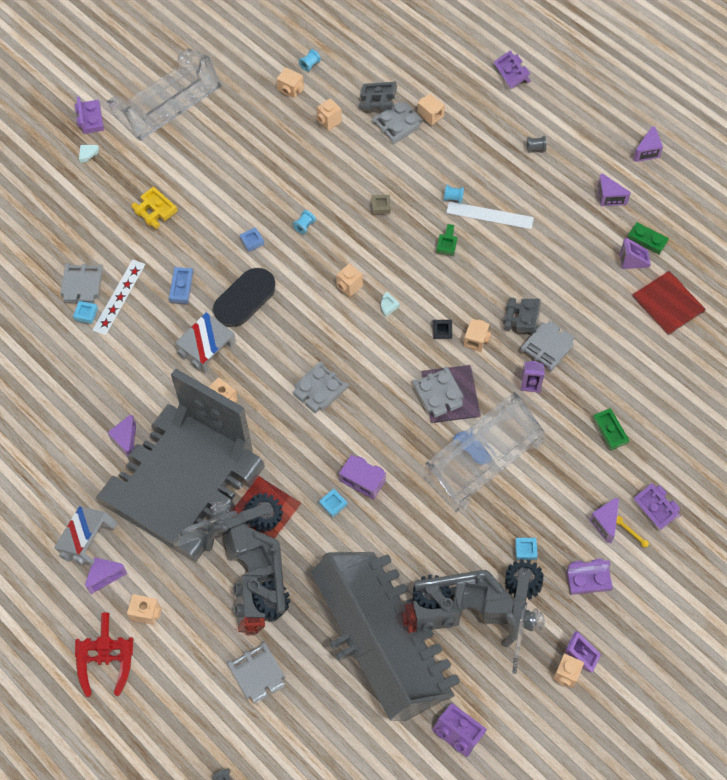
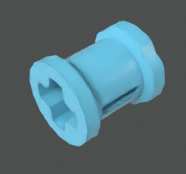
(309, 60)
(454, 193)
(304, 222)

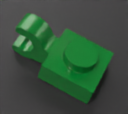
(447, 242)

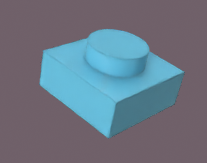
(85, 312)
(333, 503)
(526, 548)

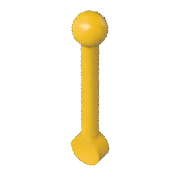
(644, 543)

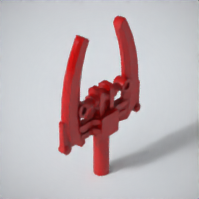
(103, 646)

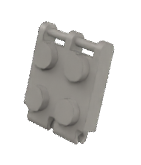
(398, 120)
(81, 283)
(548, 345)
(319, 388)
(438, 392)
(257, 673)

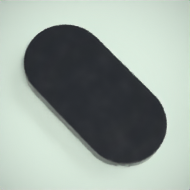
(244, 297)

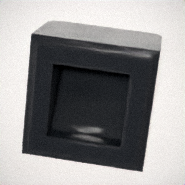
(442, 329)

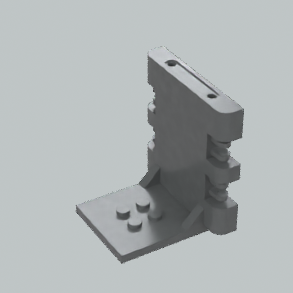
(195, 458)

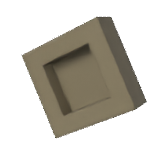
(381, 204)

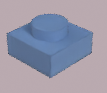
(251, 239)

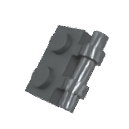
(377, 91)
(528, 315)

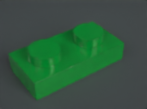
(648, 238)
(610, 429)

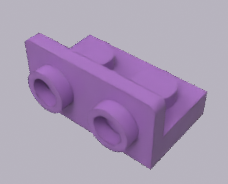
(511, 69)
(89, 116)
(657, 506)
(589, 577)
(459, 730)

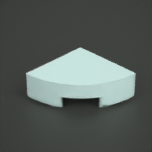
(87, 152)
(388, 304)

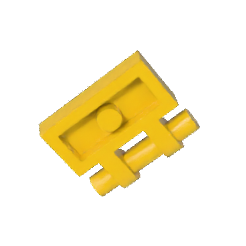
(158, 203)

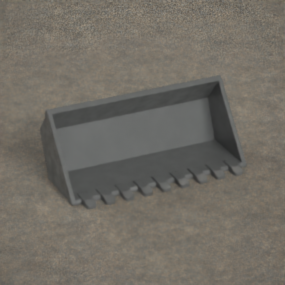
(372, 626)

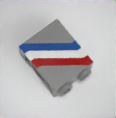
(204, 341)
(80, 534)

